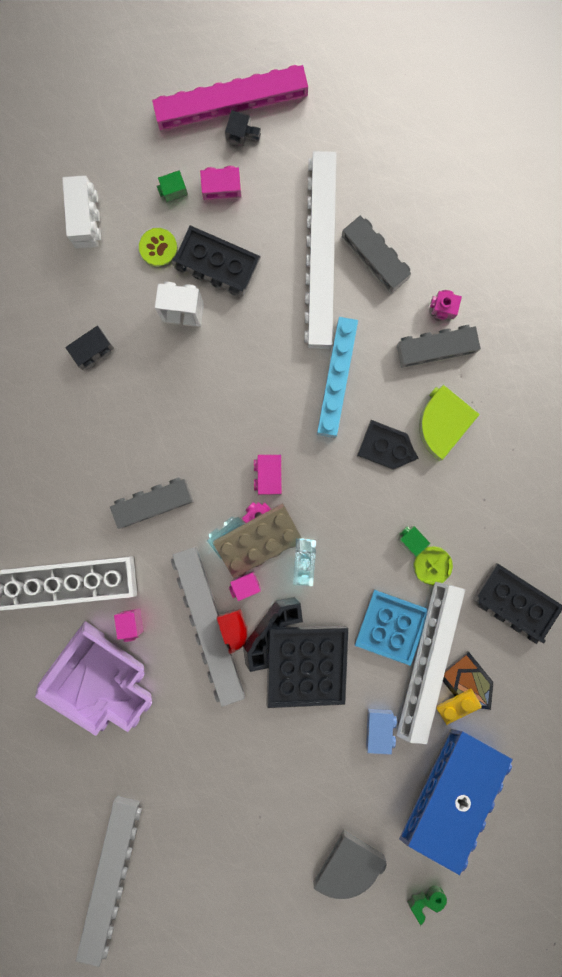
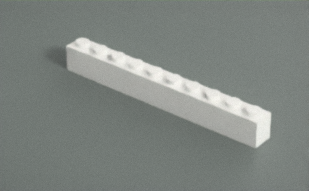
(321, 250)

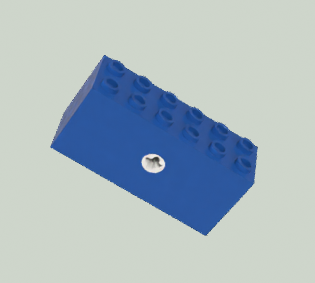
(456, 801)

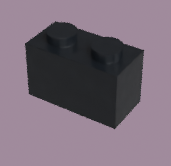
(90, 348)

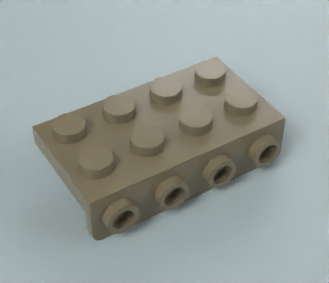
(257, 541)

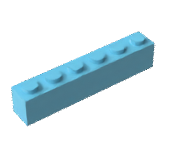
(337, 377)

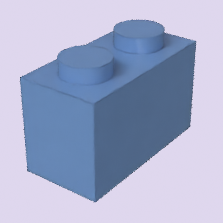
(380, 731)

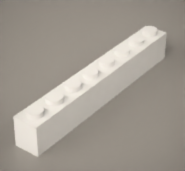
(430, 663)

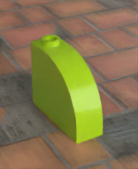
(444, 421)

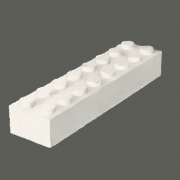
(67, 583)

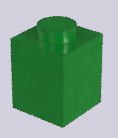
(172, 186)
(413, 540)

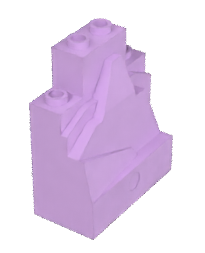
(95, 683)

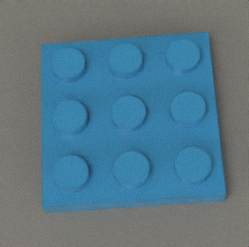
(391, 627)

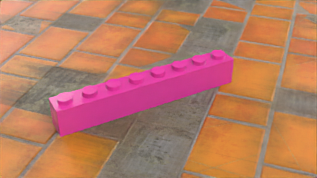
(235, 95)

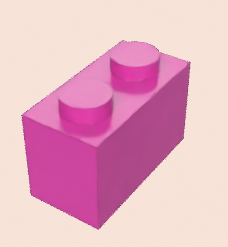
(220, 183)
(268, 475)
(244, 586)
(128, 624)

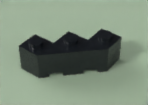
(280, 614)

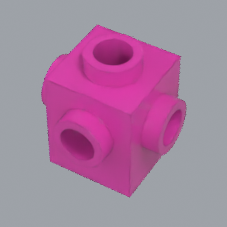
(445, 305)
(253, 509)

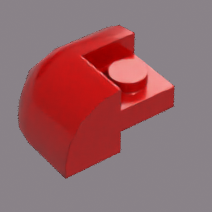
(233, 629)

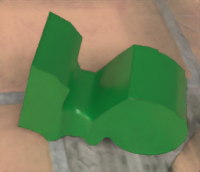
(434, 899)

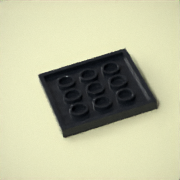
(307, 666)

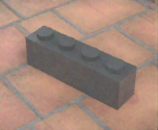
(376, 254)
(438, 346)
(151, 504)

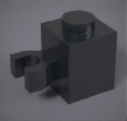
(240, 128)

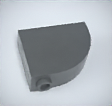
(349, 868)

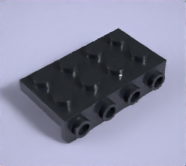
(216, 261)
(518, 603)

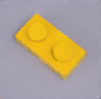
(458, 706)

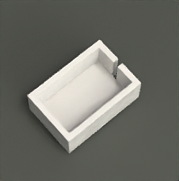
(81, 212)
(174, 299)

